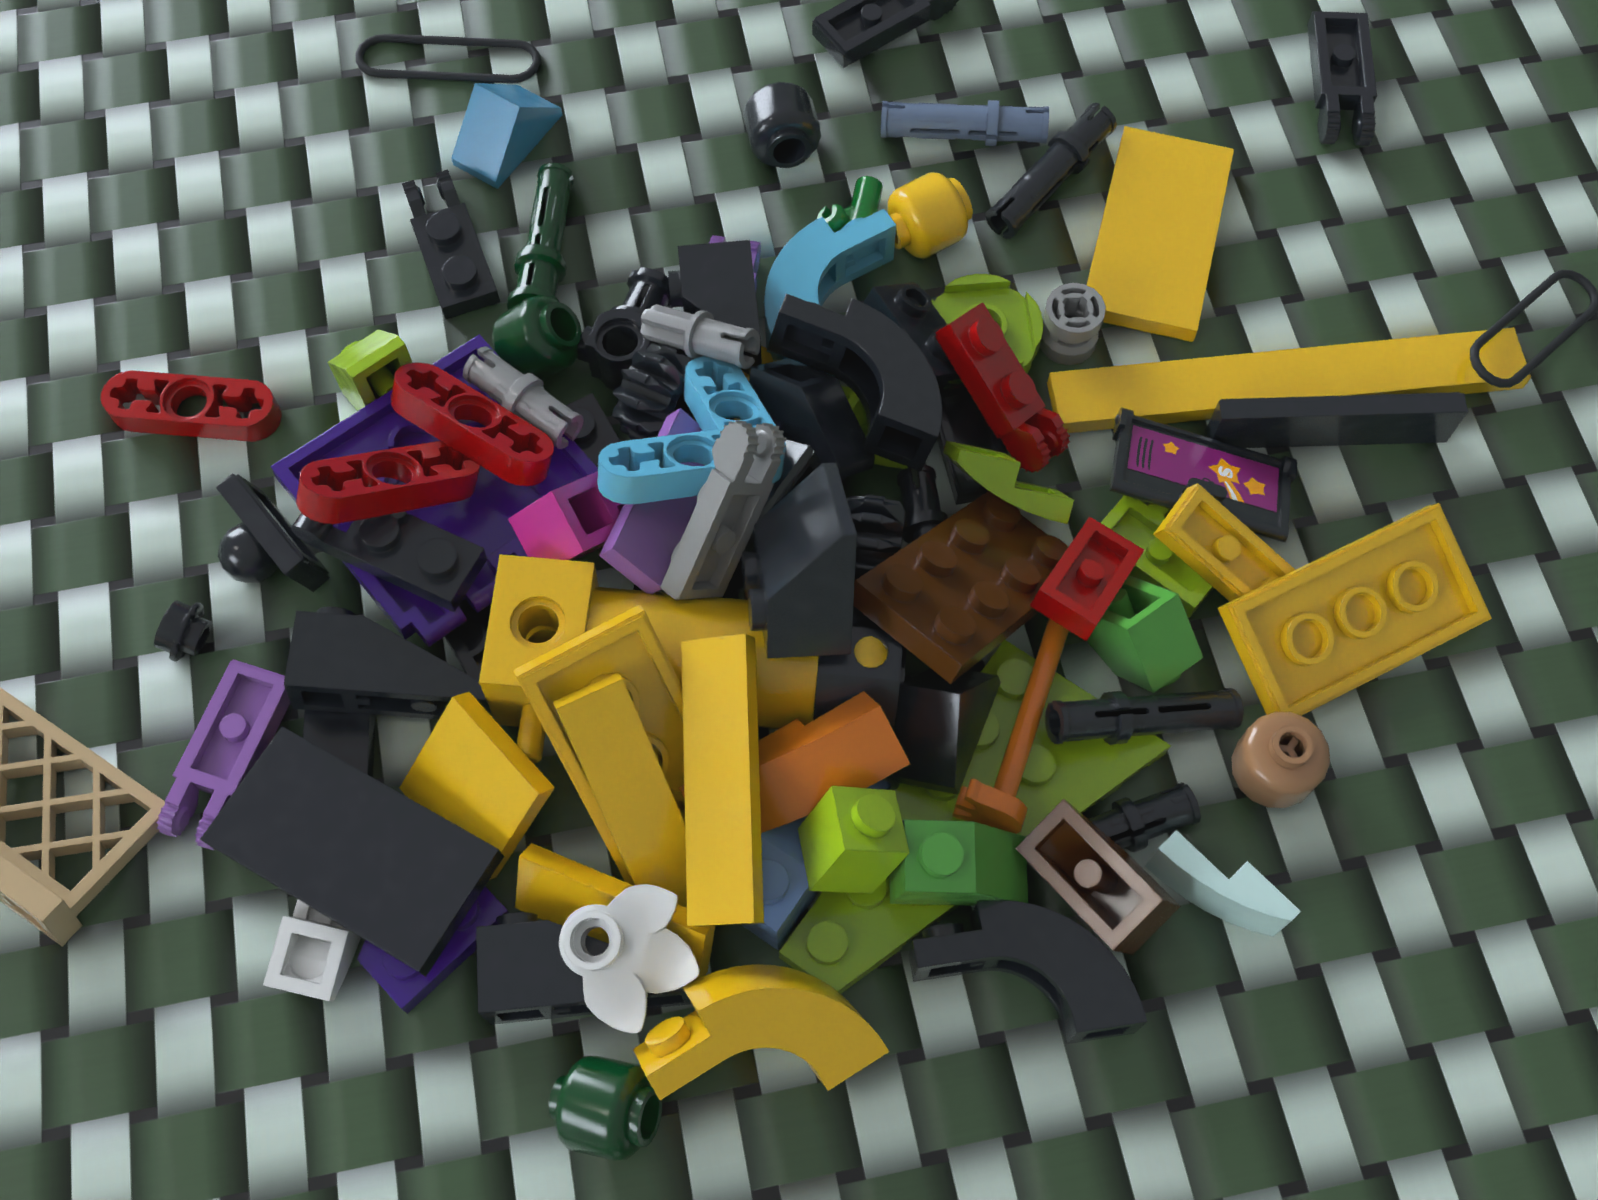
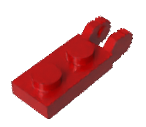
(1002, 389)

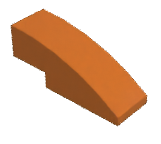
(840, 748)

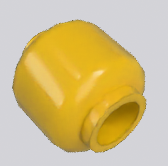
(929, 214)

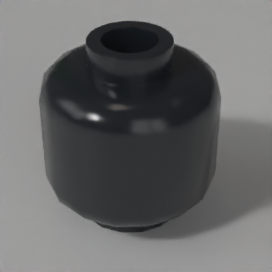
(782, 124)

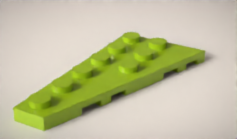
(857, 932)

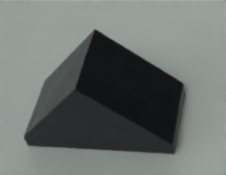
(941, 726)

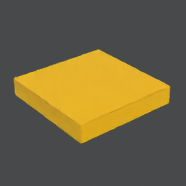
(477, 777)

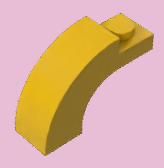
(754, 1010)

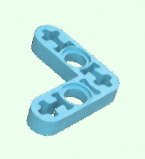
(652, 467)

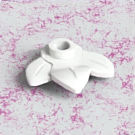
(639, 956)

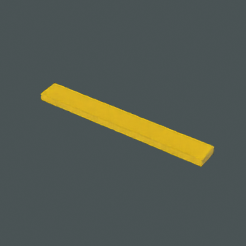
(1192, 387)

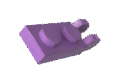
(225, 745)

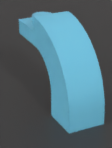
(821, 261)

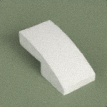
(310, 954)

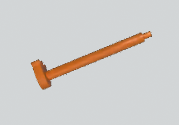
(999, 805)

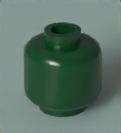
(538, 336)
(605, 1108)

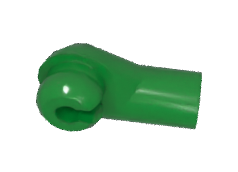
(864, 203)

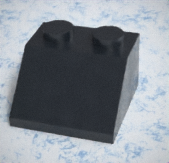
(804, 570)

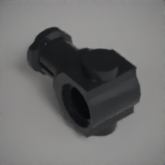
(620, 327)

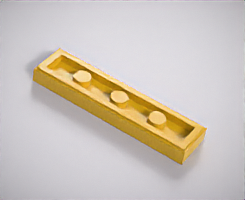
(722, 781)
(627, 782)

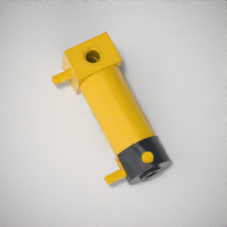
(556, 600)

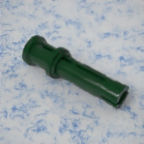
(540, 262)

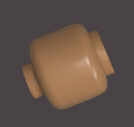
(1280, 760)

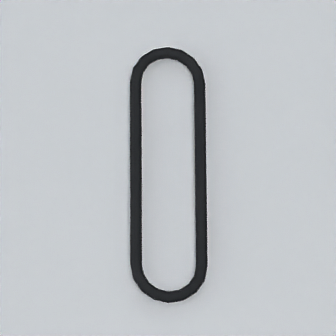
(451, 76)
(1551, 347)

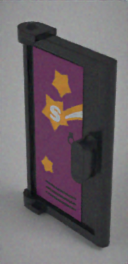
(1162, 461)

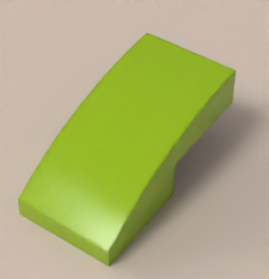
(998, 475)

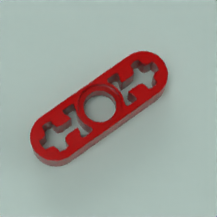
(171, 389)
(504, 447)
(348, 489)

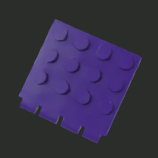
(476, 519)

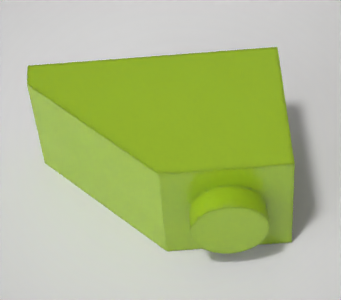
(369, 366)

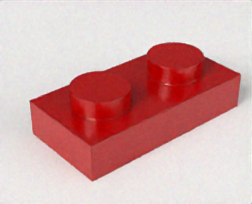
(1087, 578)

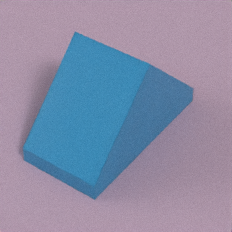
(501, 130)

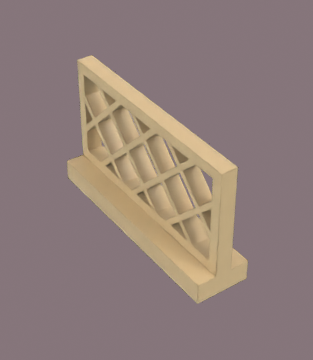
(33, 890)

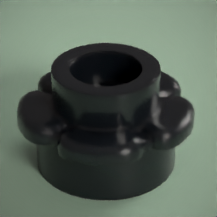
(183, 630)

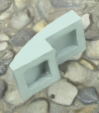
(1242, 900)

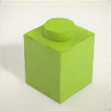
(852, 840)

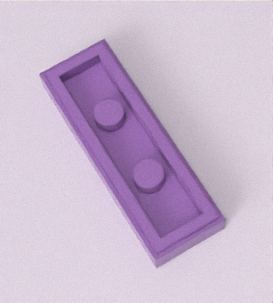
(648, 532)

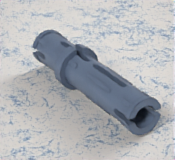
(972, 122)

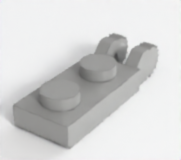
(725, 510)

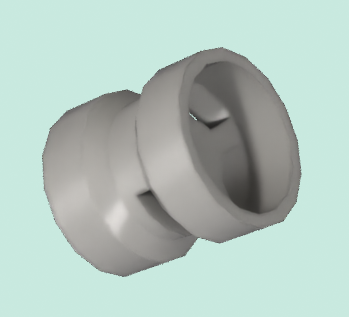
(1072, 323)

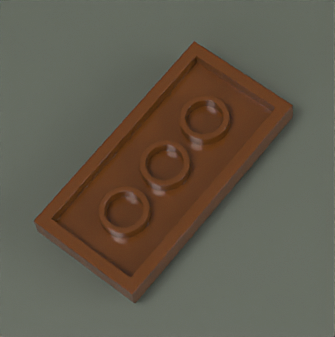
(961, 585)

